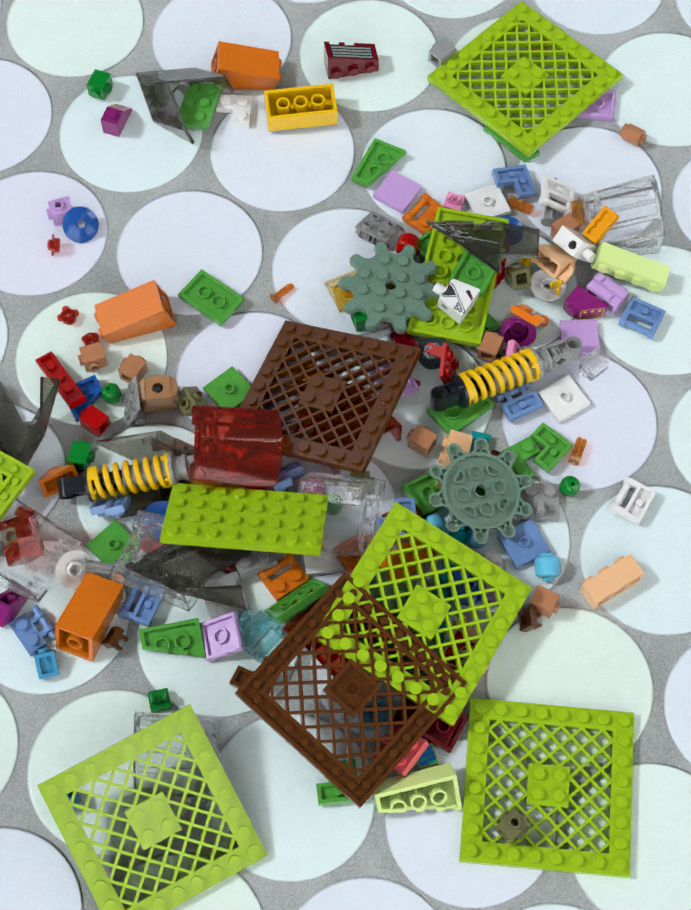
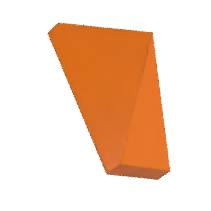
(48, 481)

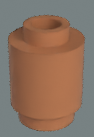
(633, 134)

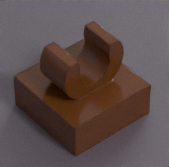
(528, 619)
(113, 637)

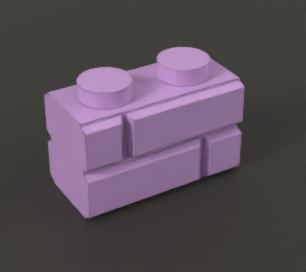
(608, 292)

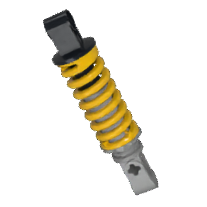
(510, 370)
(130, 477)

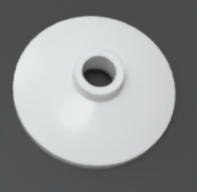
(541, 280)
(72, 578)

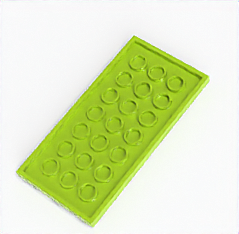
(446, 257)
(245, 519)

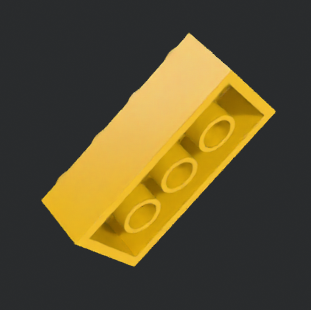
(300, 107)

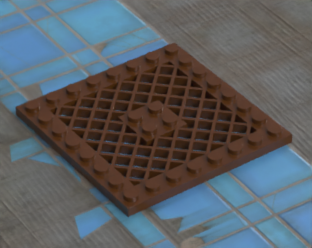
(325, 394)
(350, 690)

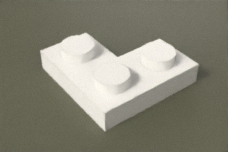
(238, 105)

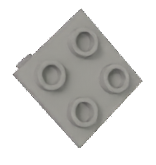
(377, 227)
(133, 405)

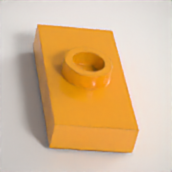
(600, 225)

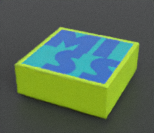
(428, 758)

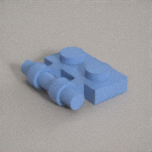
(522, 405)
(27, 632)

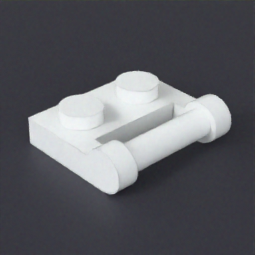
(557, 190)
(638, 503)

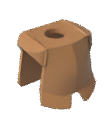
(158, 401)

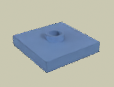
(525, 544)

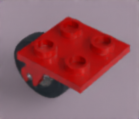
(437, 355)

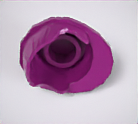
(519, 330)

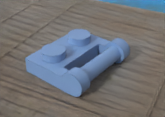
(643, 312)
(144, 610)

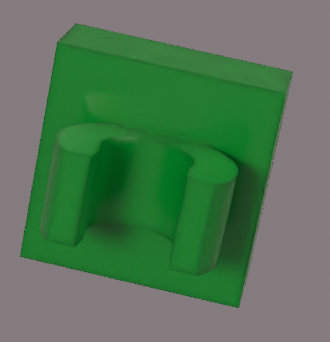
(159, 700)

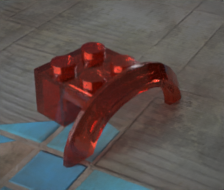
(27, 544)

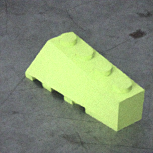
(630, 267)
(419, 790)

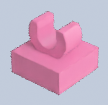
(454, 201)
(512, 347)

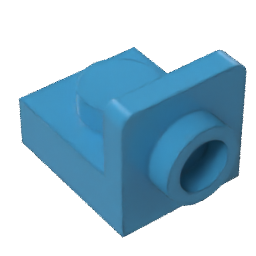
(46, 663)

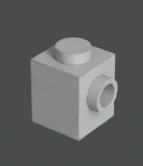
(441, 52)

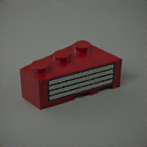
(350, 60)

